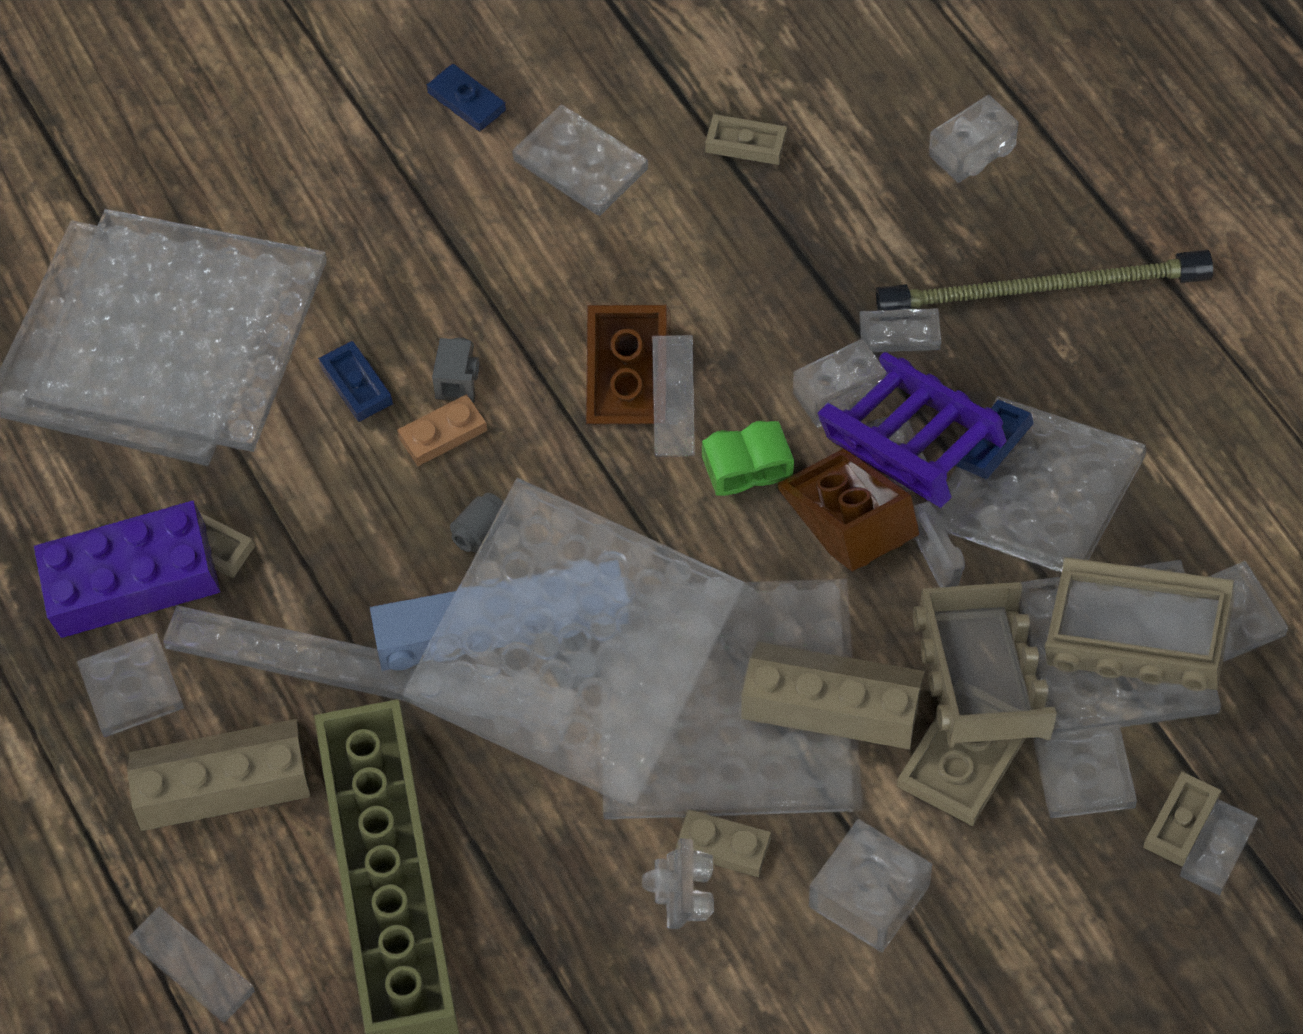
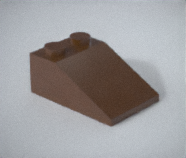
(622, 362)
(851, 508)

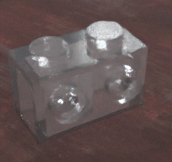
(973, 138)
(837, 379)

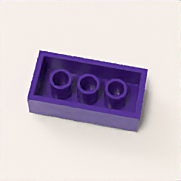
(126, 569)

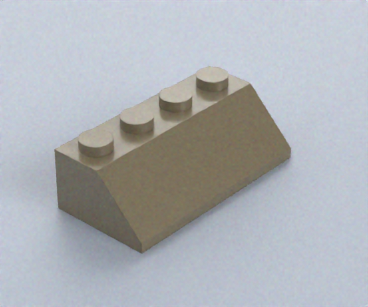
(831, 694)
(217, 775)

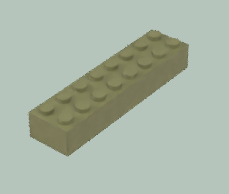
(385, 872)

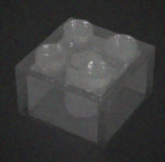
(870, 885)

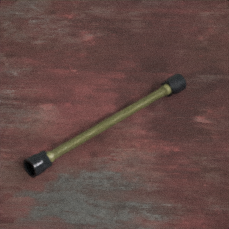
(1187, 267)

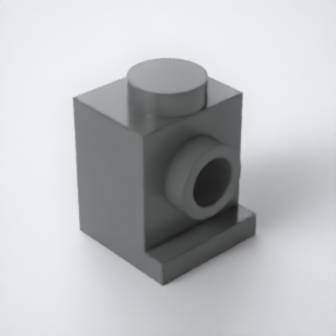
(455, 369)

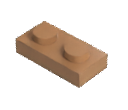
(442, 430)

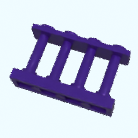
(902, 460)

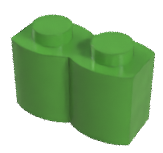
(747, 457)

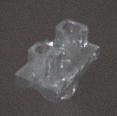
(674, 884)

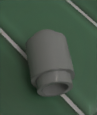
(475, 521)

